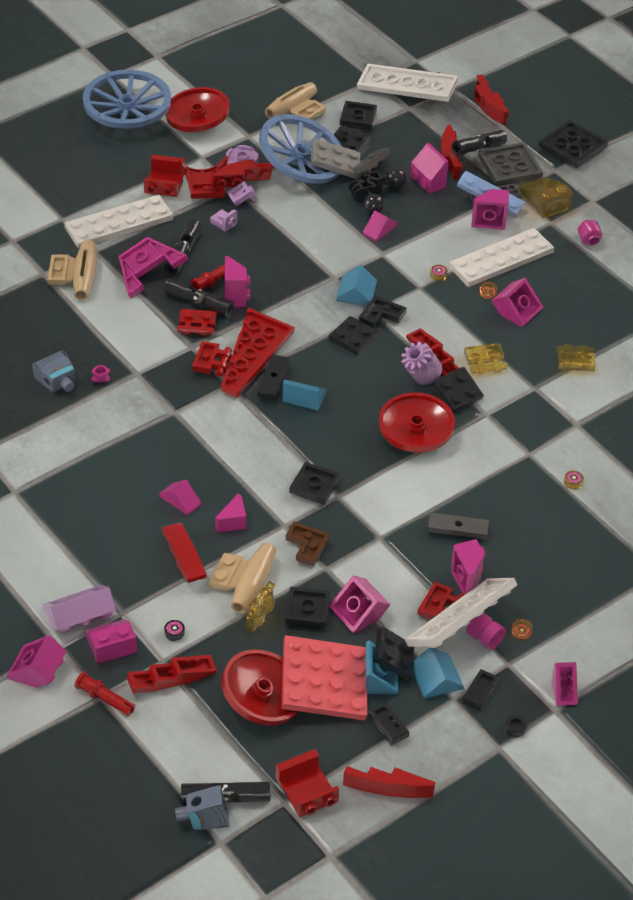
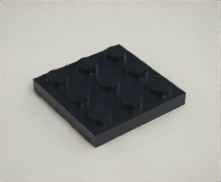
(573, 143)

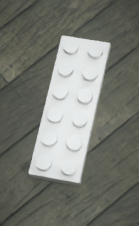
(407, 82)
(119, 220)
(501, 257)
(461, 613)

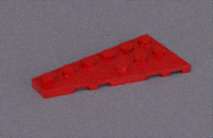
(255, 345)

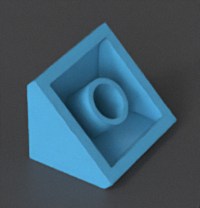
(357, 286)
(303, 394)
(436, 673)
(378, 678)

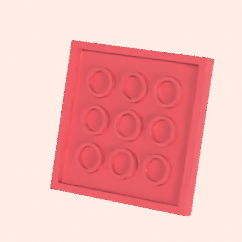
(324, 678)

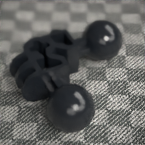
(370, 183)

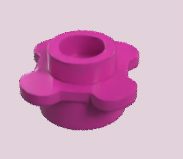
(100, 374)

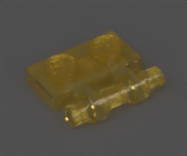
(485, 354)
(576, 358)
(260, 606)

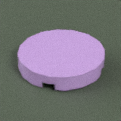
(241, 153)

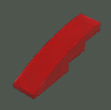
(437, 347)
(184, 552)
(176, 673)
(397, 784)

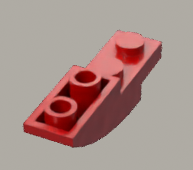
(490, 102)
(454, 165)
(241, 171)

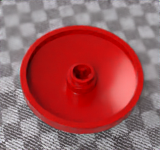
(198, 109)
(416, 422)
(255, 687)

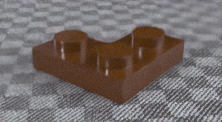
(311, 542)

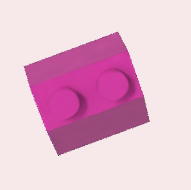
(430, 169)
(490, 210)
(236, 283)
(518, 302)
(467, 564)
(359, 604)
(112, 641)
(37, 662)

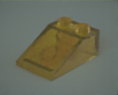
(547, 196)

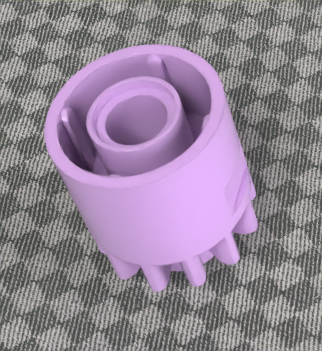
(422, 363)

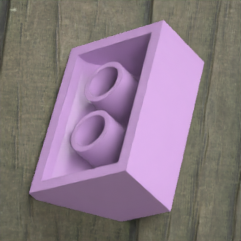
(80, 608)

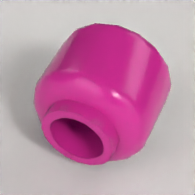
(590, 232)

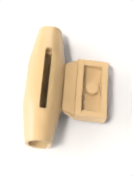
(297, 102)
(79, 270)
(243, 575)

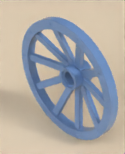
(127, 104)
(298, 153)

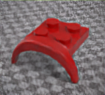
(200, 180)

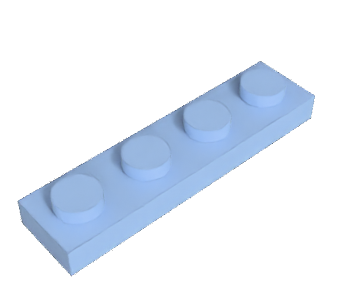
(478, 186)

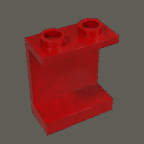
(164, 176)
(306, 784)

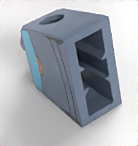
(55, 372)
(205, 809)

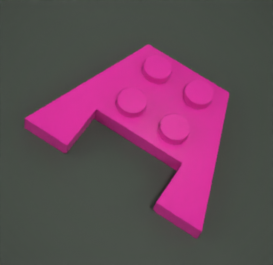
(143, 258)

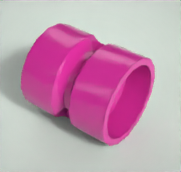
(488, 632)

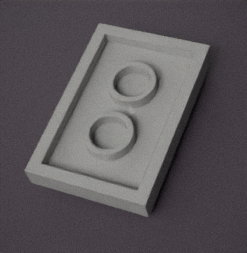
(334, 158)

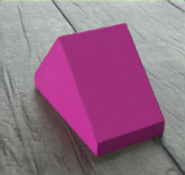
(378, 226)
(181, 496)
(232, 516)
(565, 683)

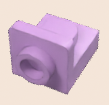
(241, 193)
(224, 220)

